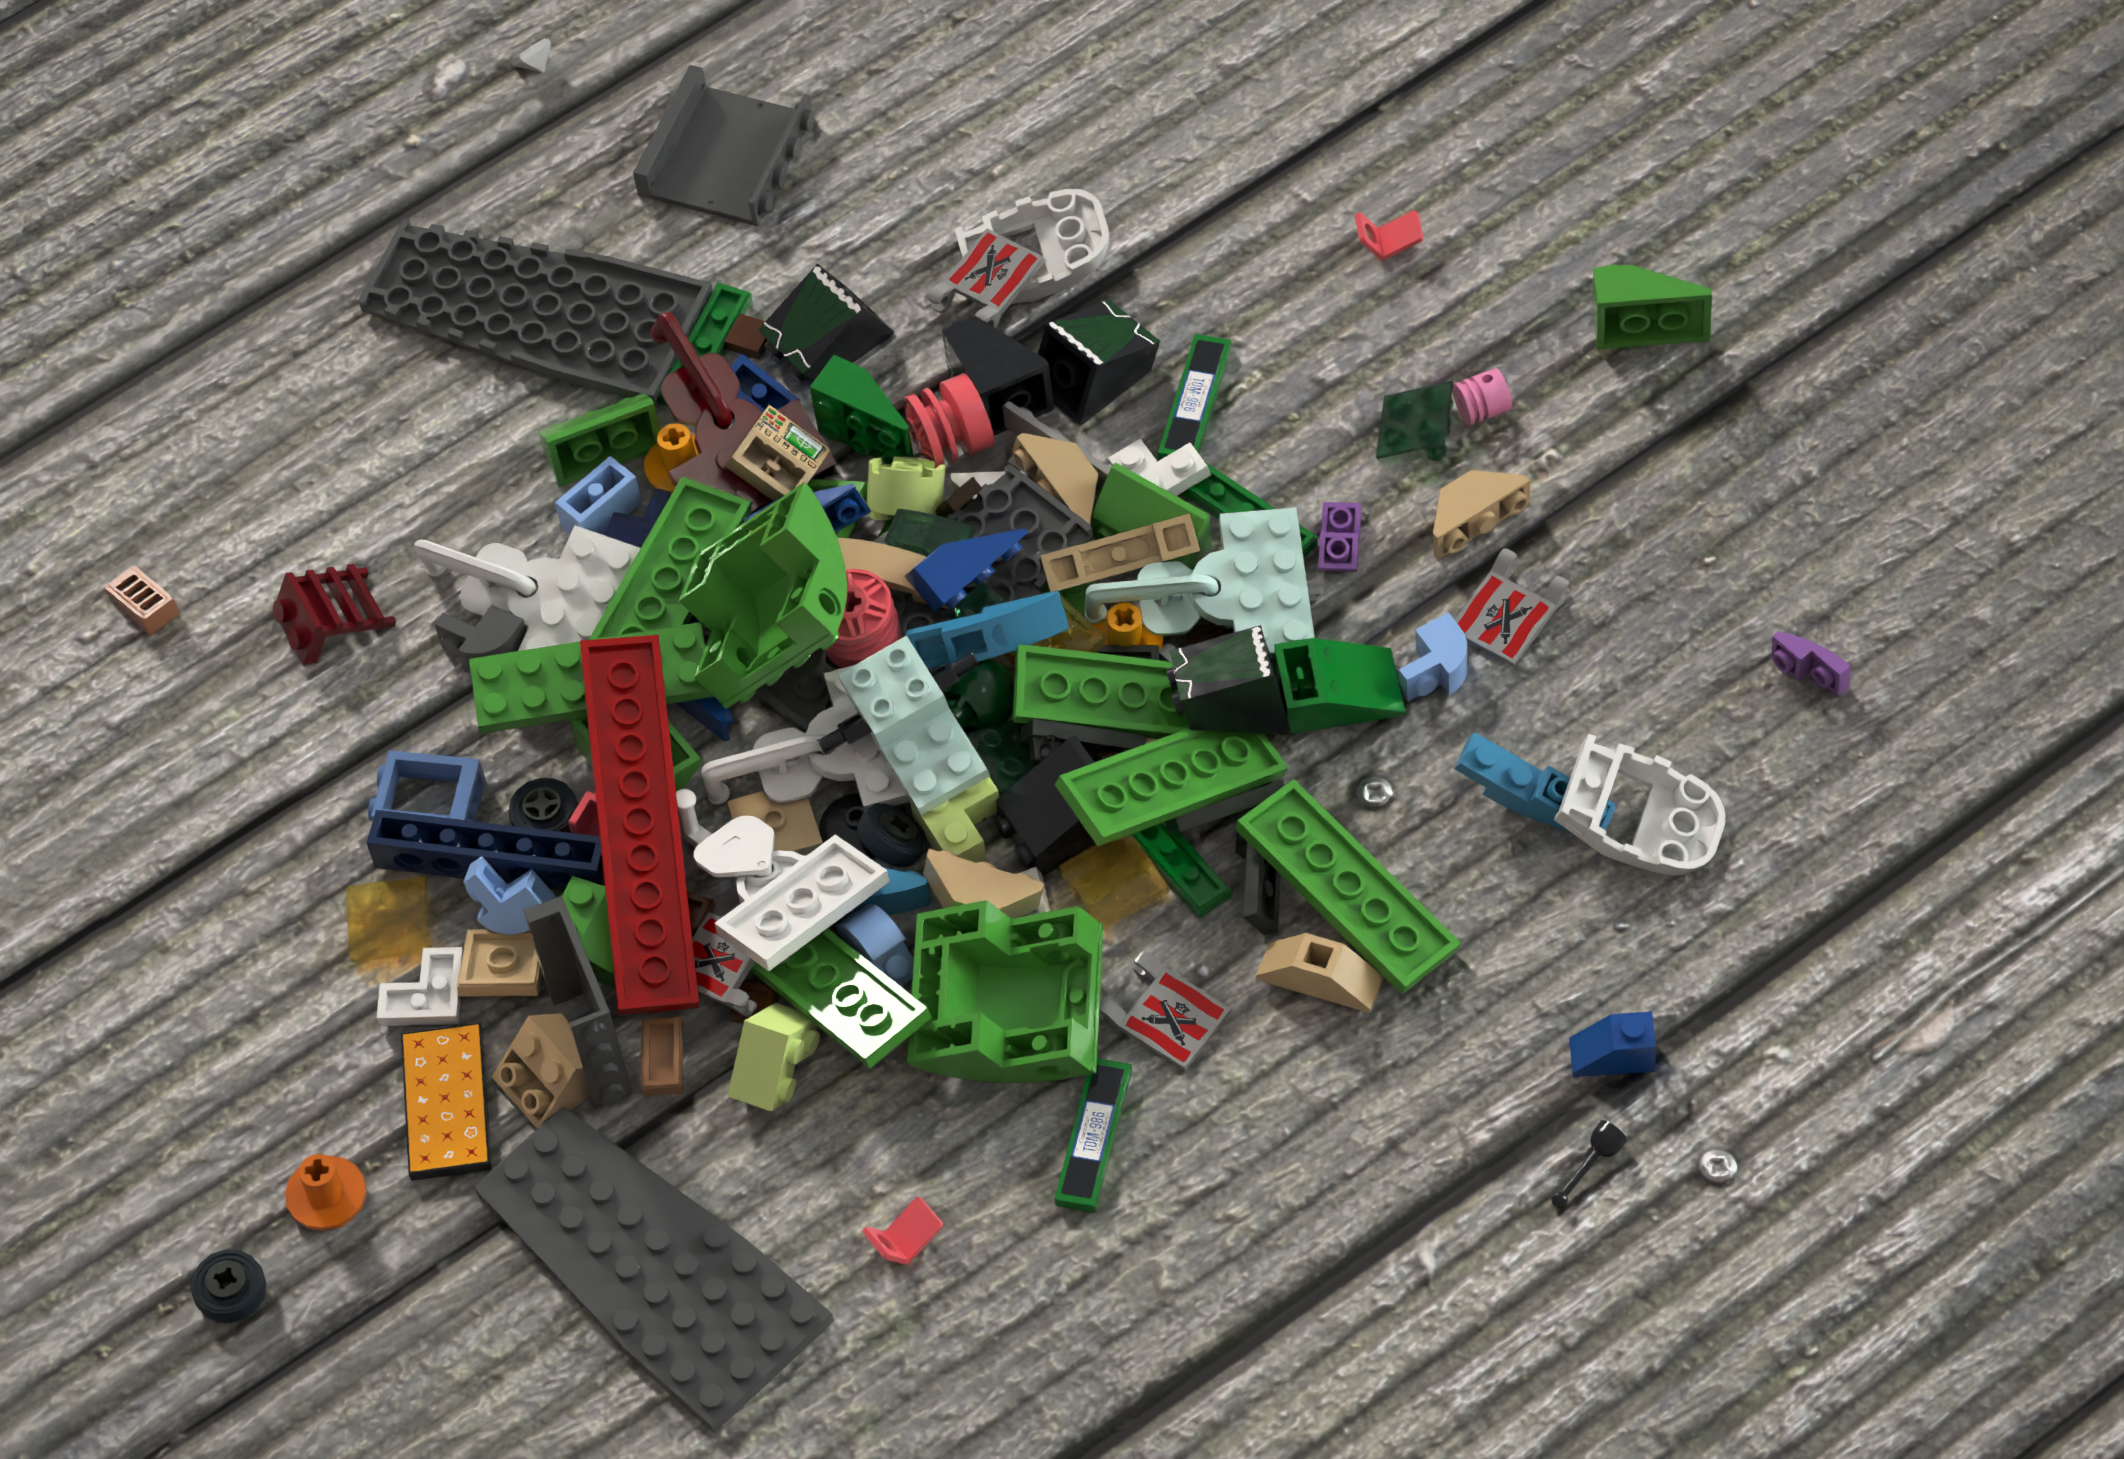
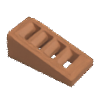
(155, 616)

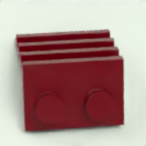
(310, 615)

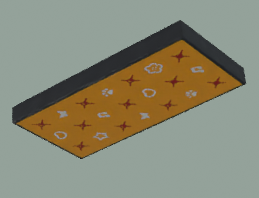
(446, 1101)

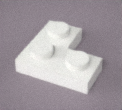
(1173, 473)
(428, 1001)

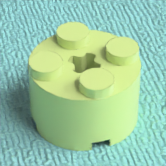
(904, 484)

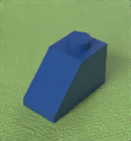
(758, 386)
(1615, 1046)

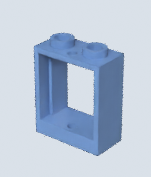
(465, 771)

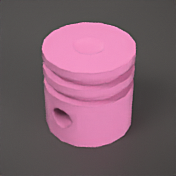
(1482, 397)

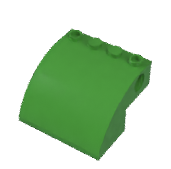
(767, 596)
(1007, 994)

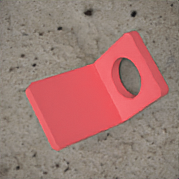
(1391, 237)
(907, 1234)

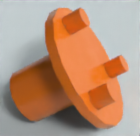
(325, 1192)

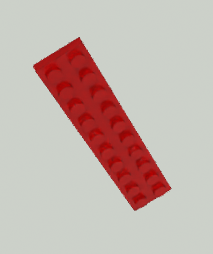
(638, 825)

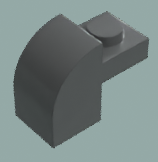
(494, 634)

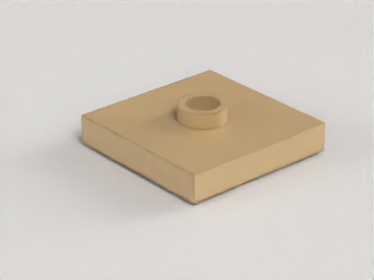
(791, 821)
(499, 965)

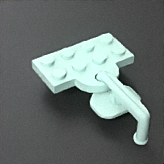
(1257, 578)

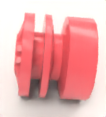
(953, 420)
(867, 622)

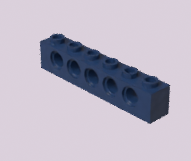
(450, 845)

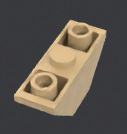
(1059, 470)
(1475, 506)
(966, 882)
(1321, 971)

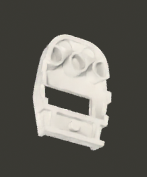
(1069, 233)
(1678, 820)

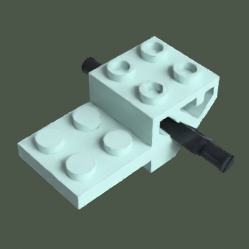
(911, 722)

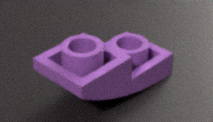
(1340, 537)
(1801, 657)

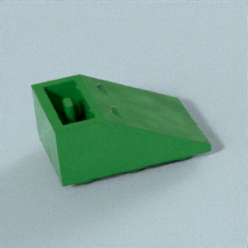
(858, 413)
(1336, 683)

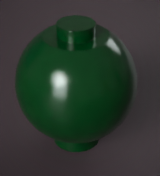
(982, 696)

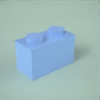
(598, 496)

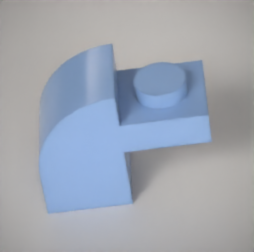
(1441, 660)
(503, 903)
(879, 941)

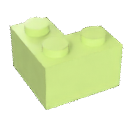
(953, 822)
(768, 1054)

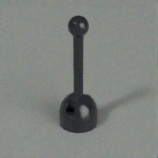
(1605, 1142)

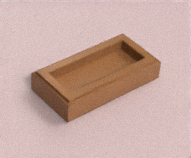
(662, 1056)

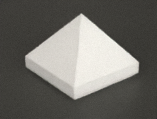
(534, 57)

